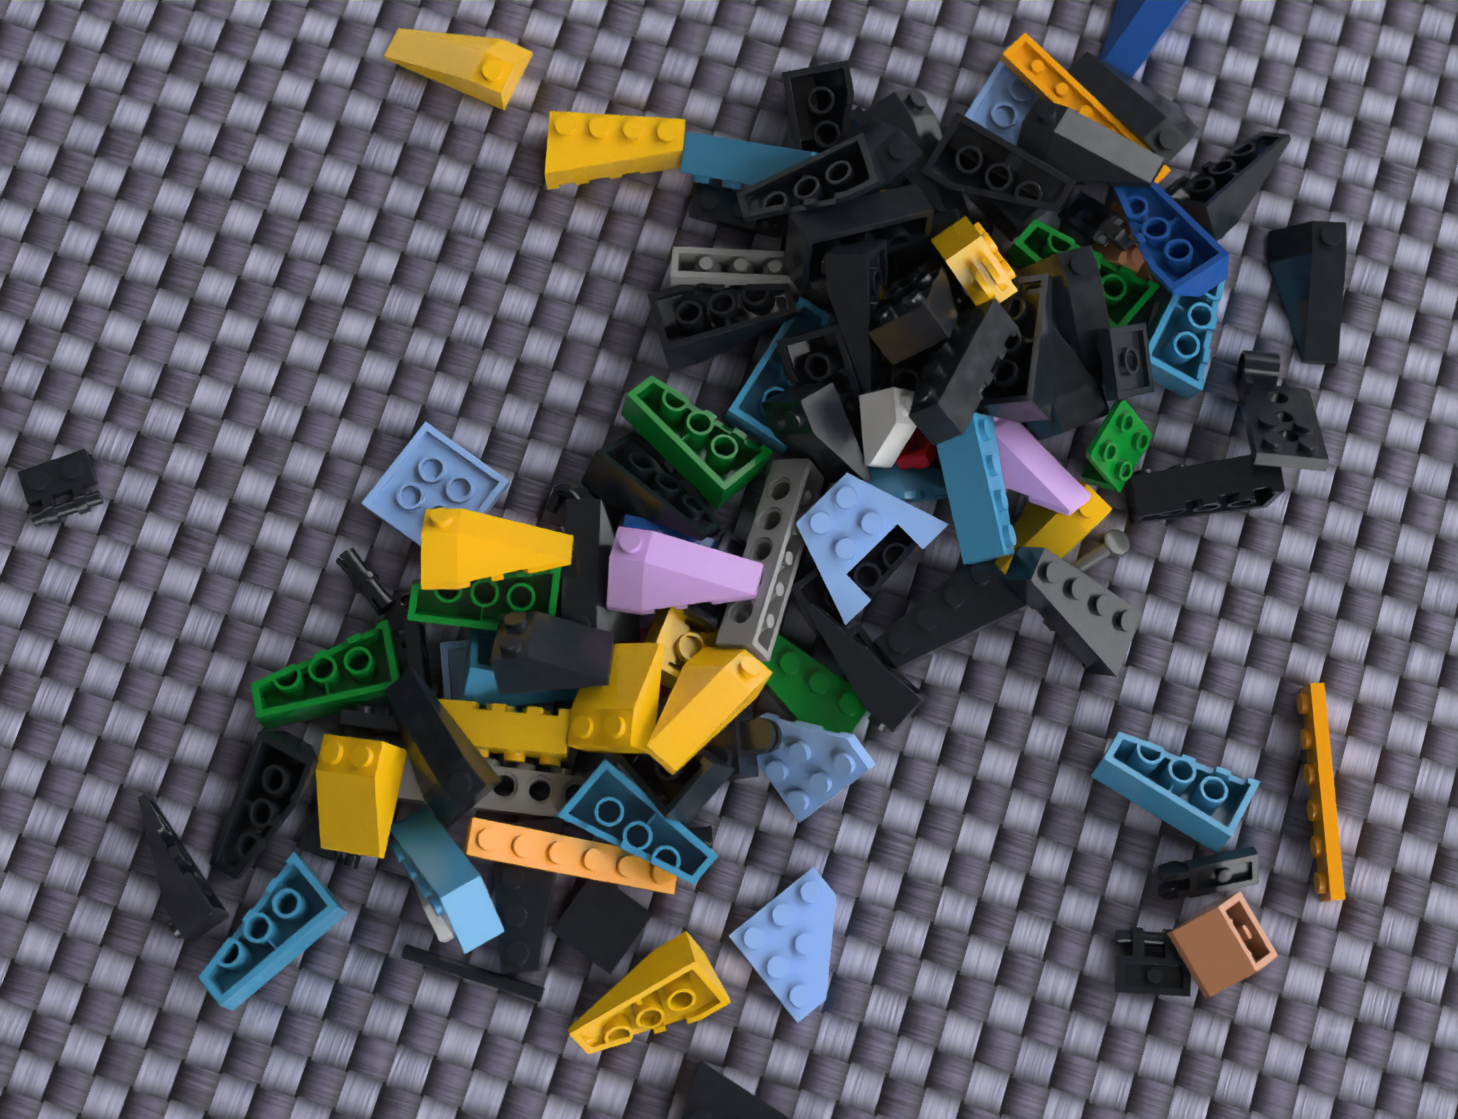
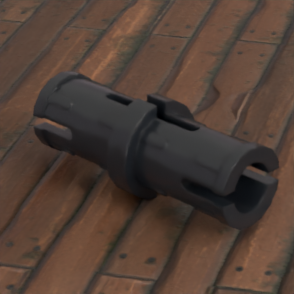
(365, 581)

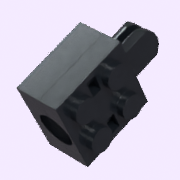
(743, 741)

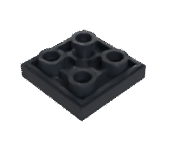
(602, 923)

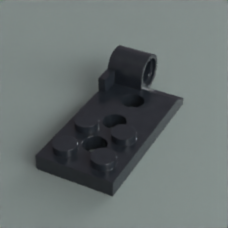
(1278, 418)

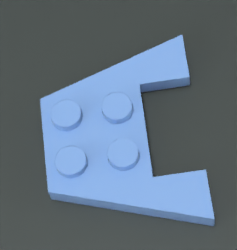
(849, 525)

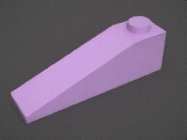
(1034, 471)
(666, 572)

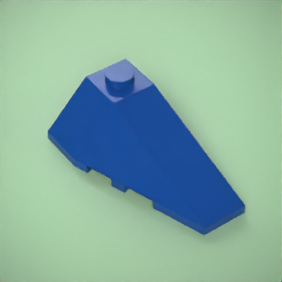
(1137, 31)
(1172, 242)

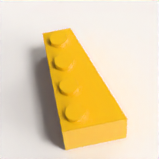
(609, 146)
(513, 733)

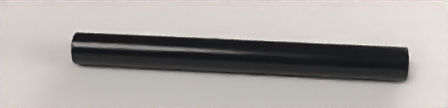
(473, 973)

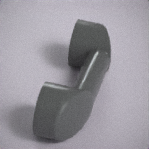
(1112, 546)

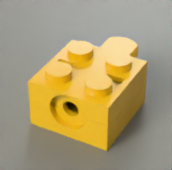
(975, 261)
(681, 641)

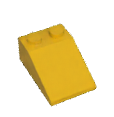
(625, 711)
(357, 793)

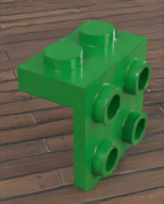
(1116, 448)

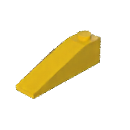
(466, 63)
(1054, 530)
(475, 546)
(704, 700)
(661, 990)

